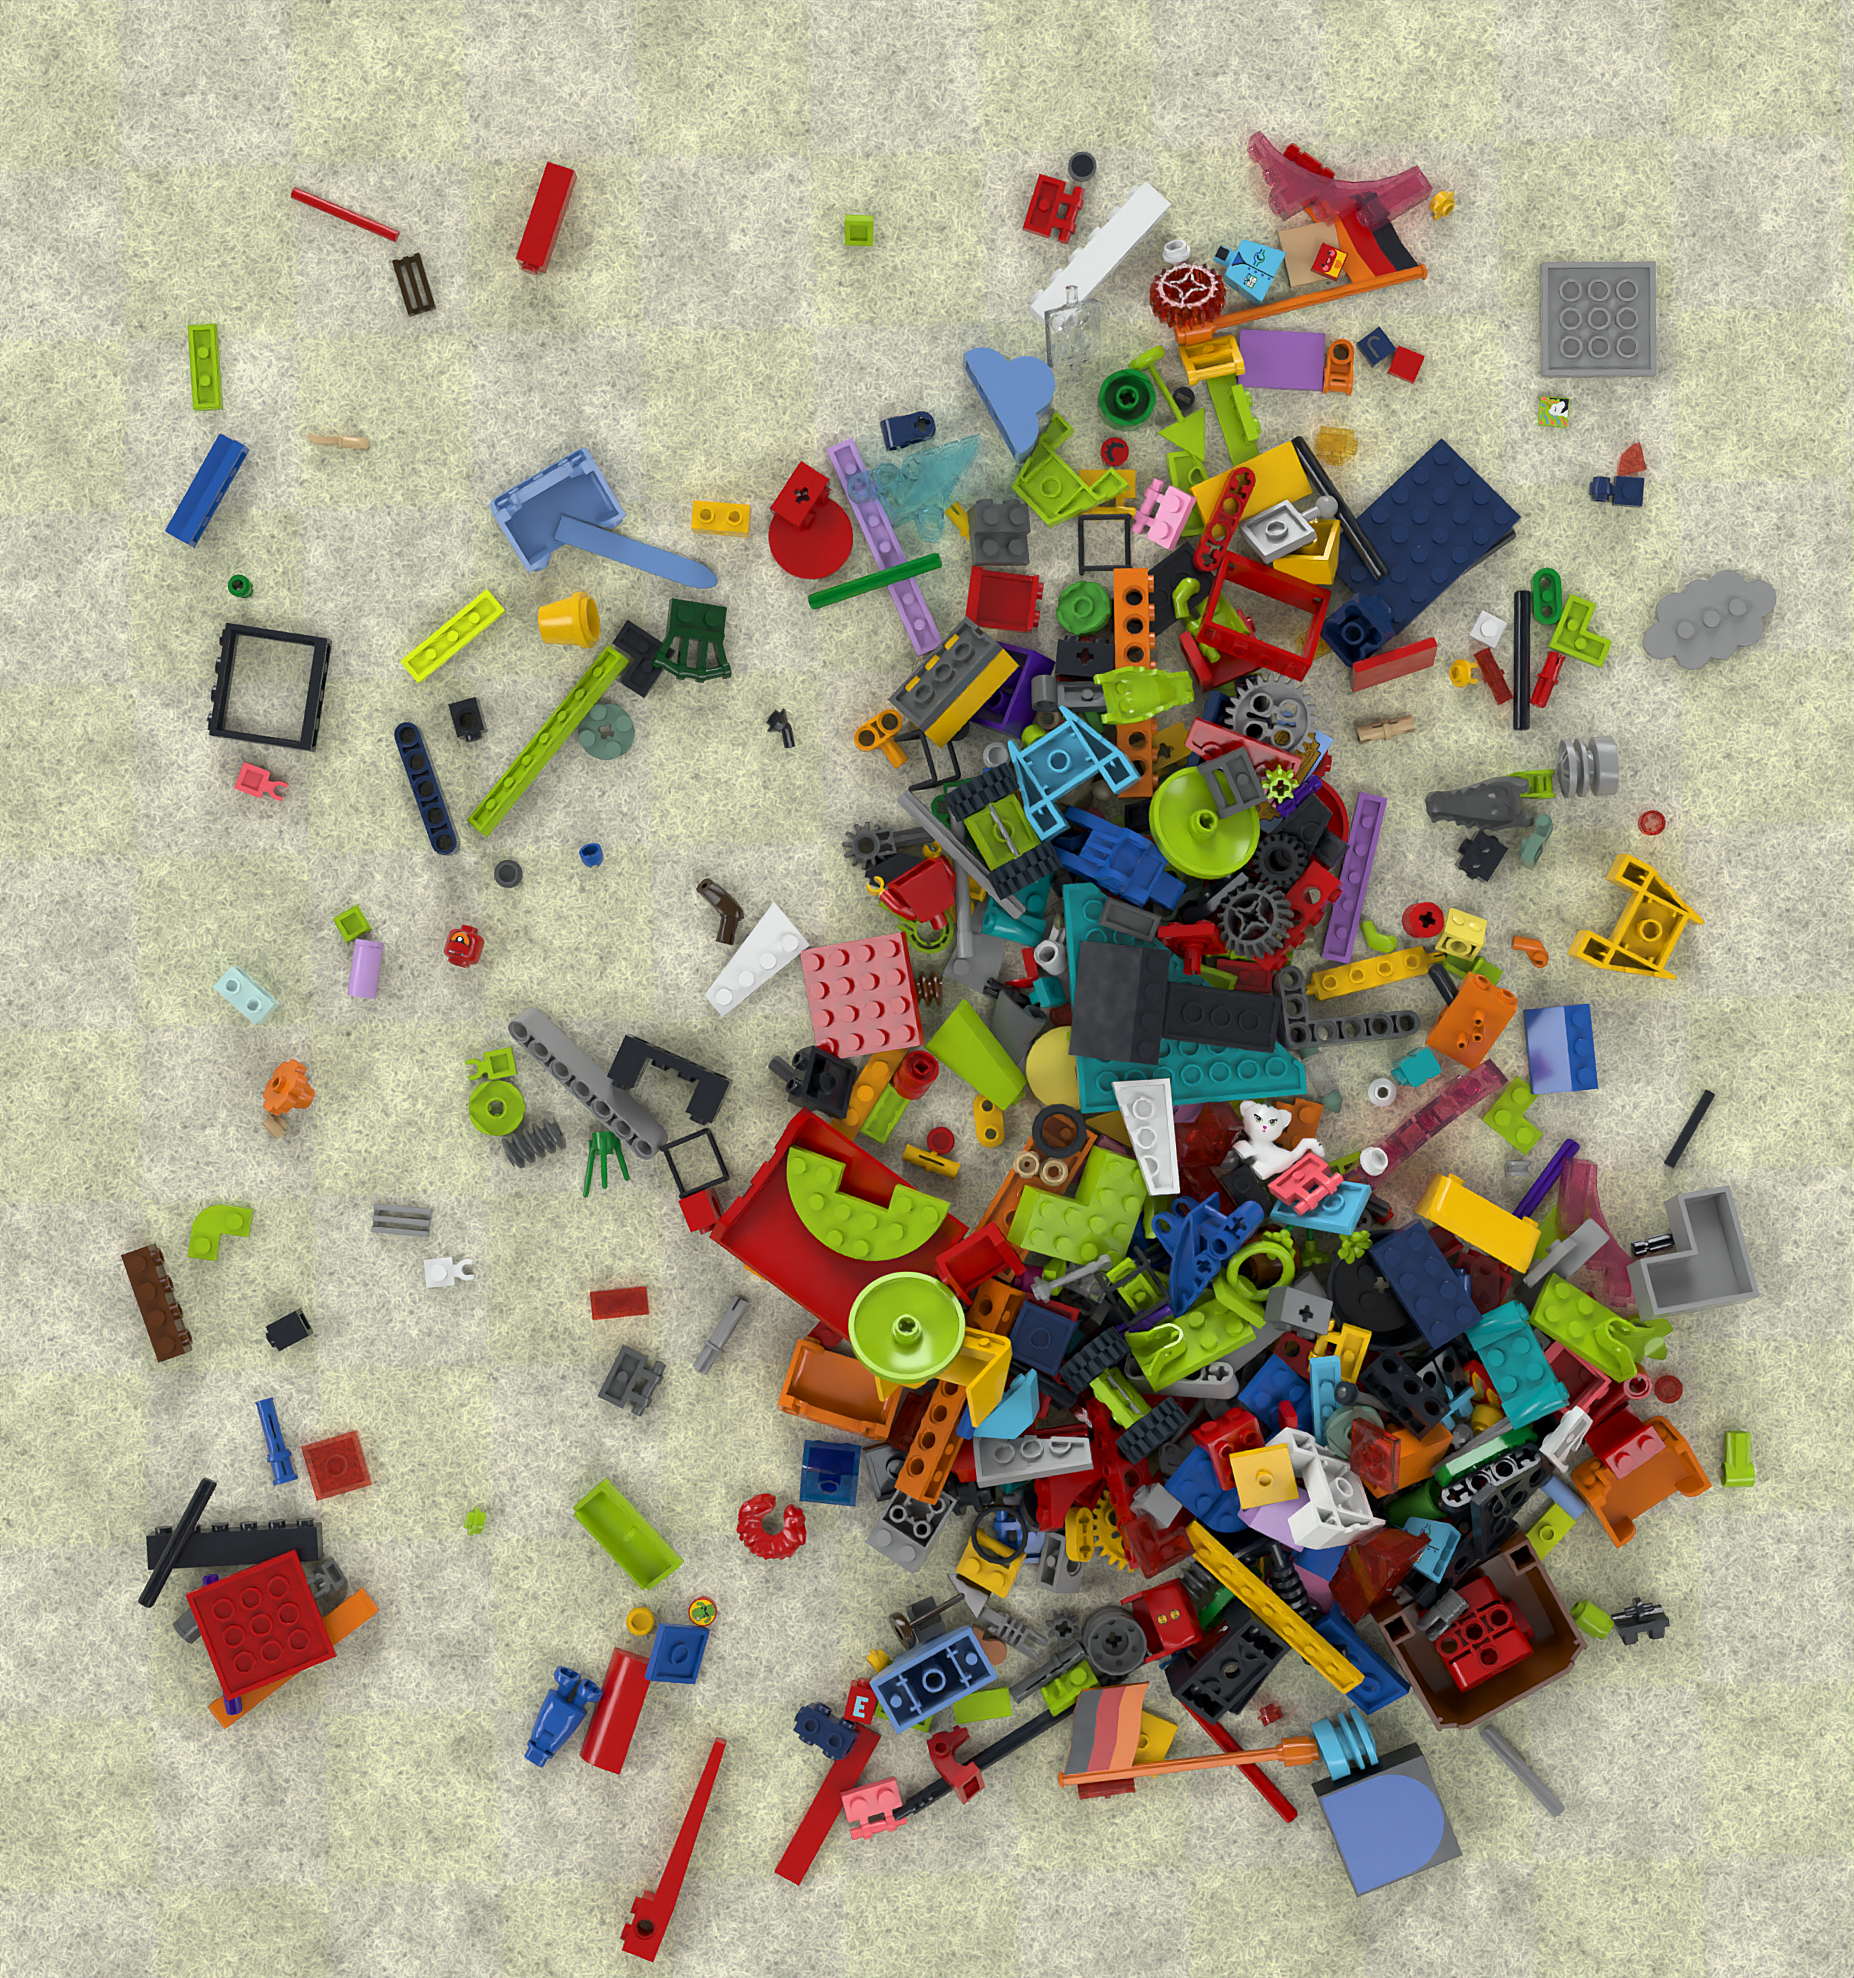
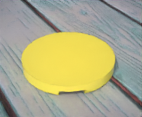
(1051, 1070)

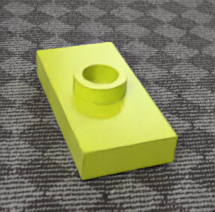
(1549, 1529)

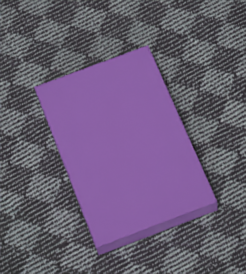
(1282, 360)

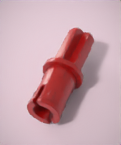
(1547, 679)

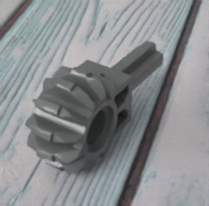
(884, 842)

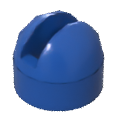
(590, 849)

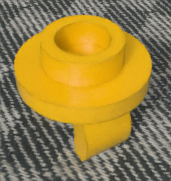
(1461, 673)

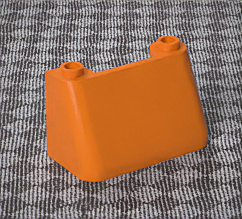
(836, 1392)
(1622, 1500)

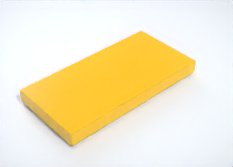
(1277, 479)

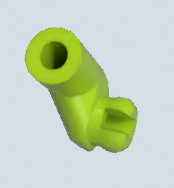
(1378, 941)

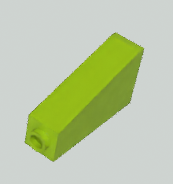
(977, 1057)

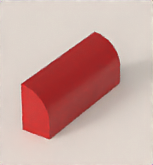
(616, 1711)

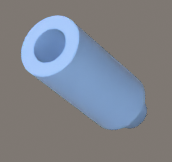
(1563, 1496)

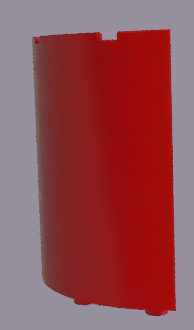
(778, 1246)

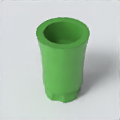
(1417, 1503)

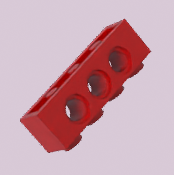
(1313, 878)

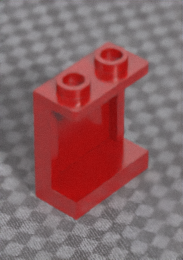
(1003, 600)
(977, 1261)

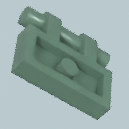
(1533, 847)

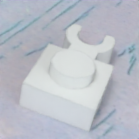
(443, 1271)

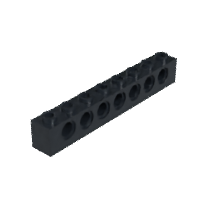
(1516, 1495)

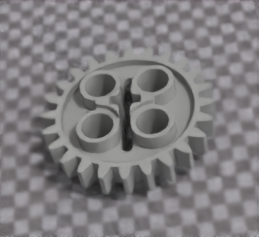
(1277, 694)

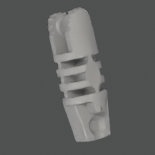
(1012, 1631)

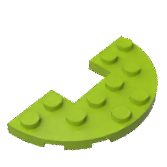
(855, 1225)

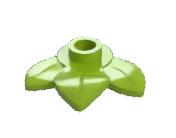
(1652, 1344)

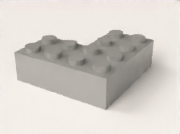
(1709, 1263)

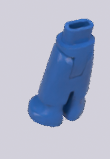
(557, 1717)

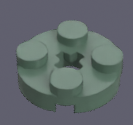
(614, 746)
(1340, 1423)

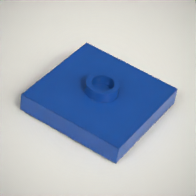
(677, 1653)

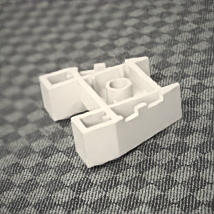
(1337, 1503)

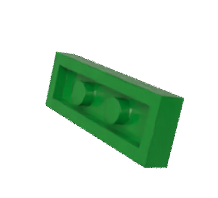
(1212, 1614)

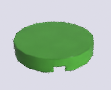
(1084, 608)

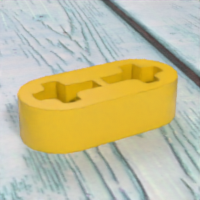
(1079, 1534)

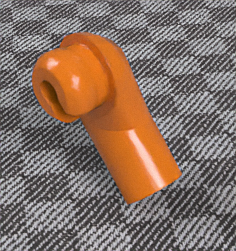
(1533, 948)

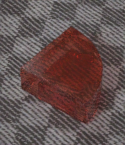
(1631, 461)

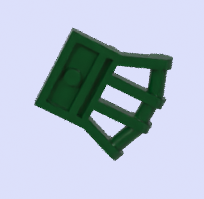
(697, 623)

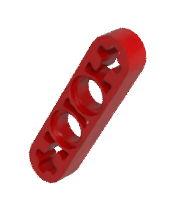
(1220, 517)

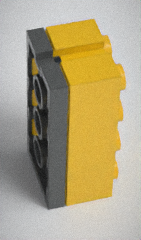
(953, 682)

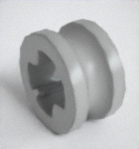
(1517, 1168)

